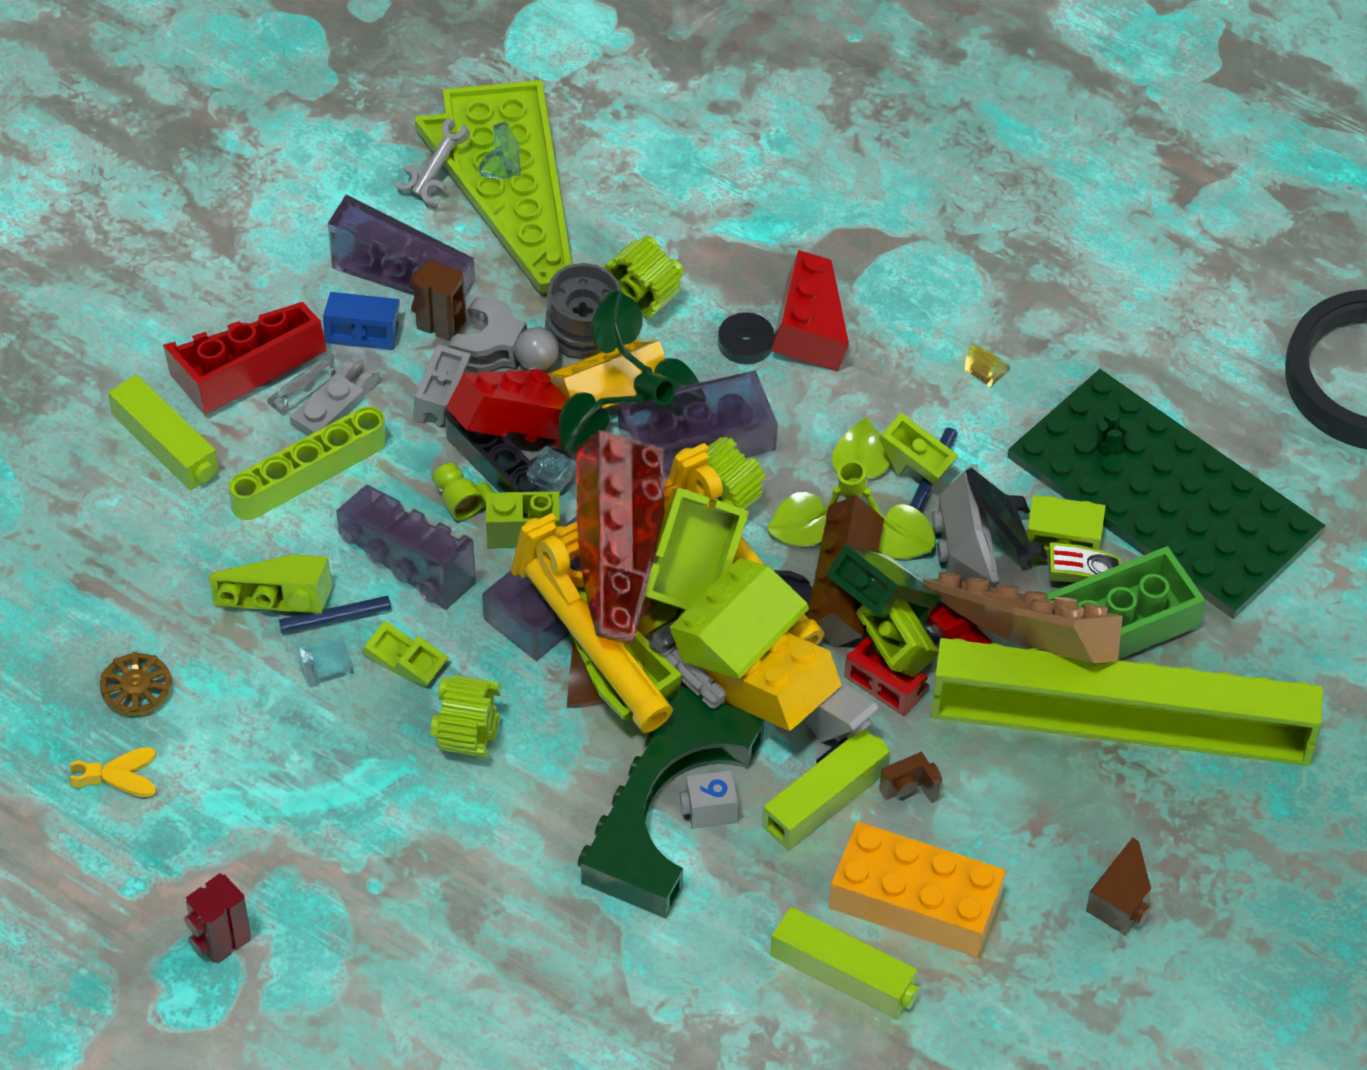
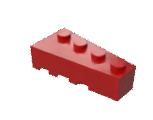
(245, 356)

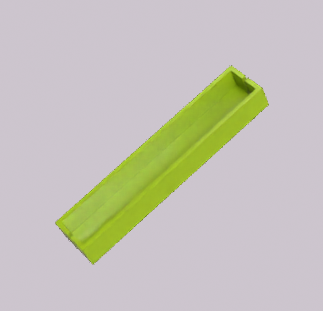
(1127, 702)

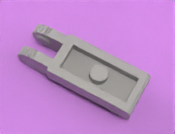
(335, 397)

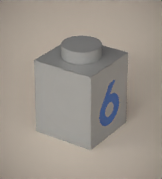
(710, 799)

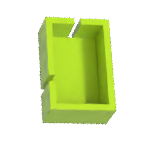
(693, 547)

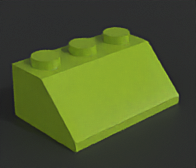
(737, 619)

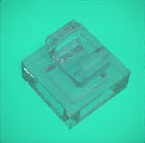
(551, 470)

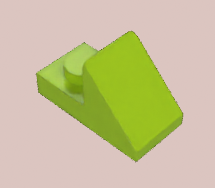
(914, 447)

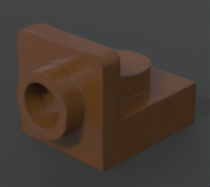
(907, 775)

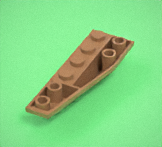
(1032, 619)

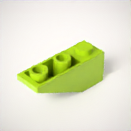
(276, 584)

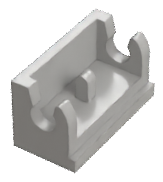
(439, 383)

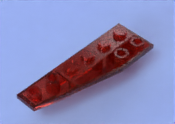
(618, 528)

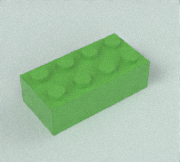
(1148, 593)

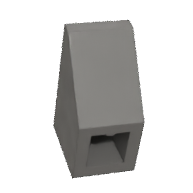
(841, 714)

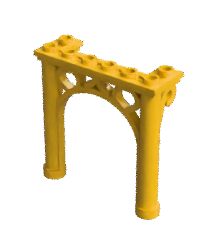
(545, 557)

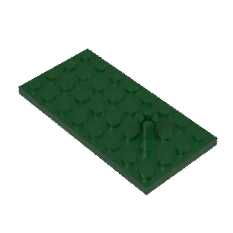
(1167, 491)

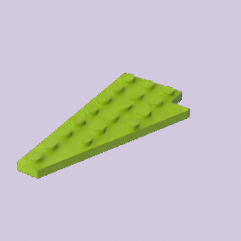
(522, 208)

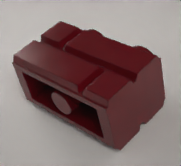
(217, 919)

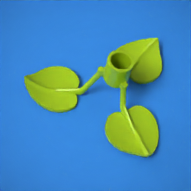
(855, 459)

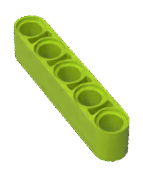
(307, 463)

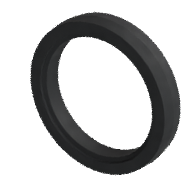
(1302, 387)

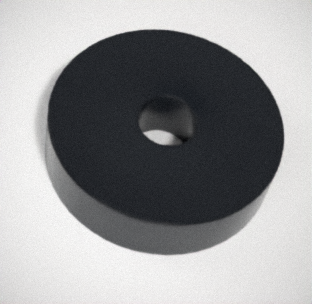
(745, 350)

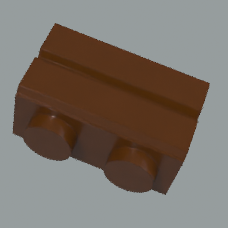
(438, 299)

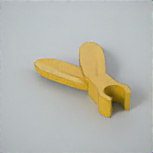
(117, 773)

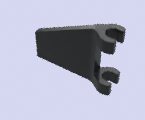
(1005, 514)

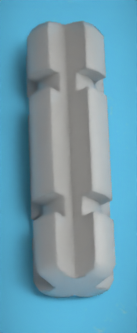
(698, 681)

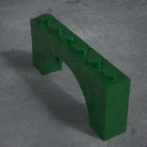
(622, 855)

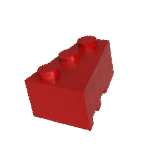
(811, 314)

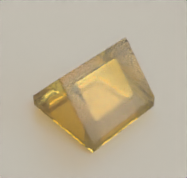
(985, 365)

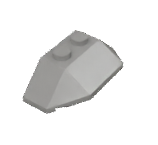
(964, 533)

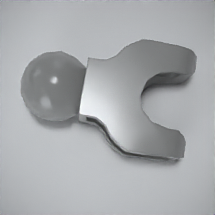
(504, 339)

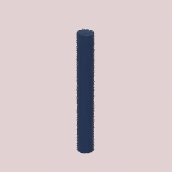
(925, 487)
(335, 614)

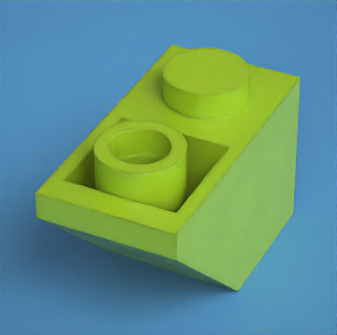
(511, 510)

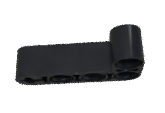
(495, 458)

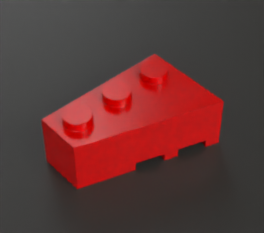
(509, 402)

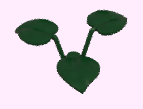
(613, 326)

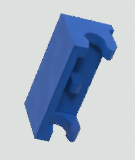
(361, 320)

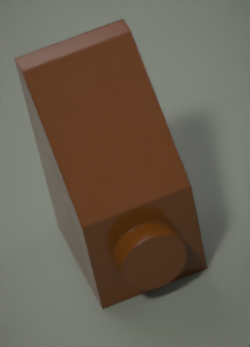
(1122, 891)

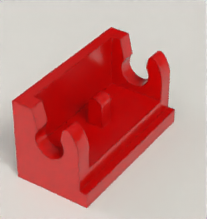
(874, 676)

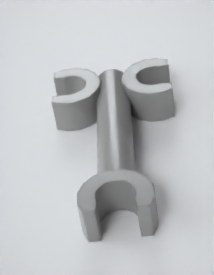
(424, 184)

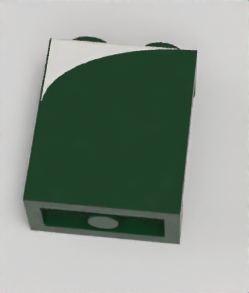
(880, 581)

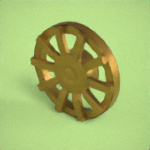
(135, 684)

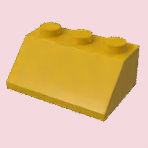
(608, 372)

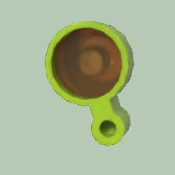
(458, 493)

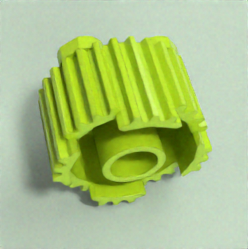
(646, 274)
(739, 476)
(466, 715)

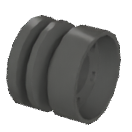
(571, 305)

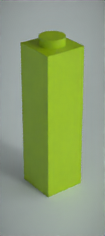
(163, 432)
(825, 789)
(844, 963)

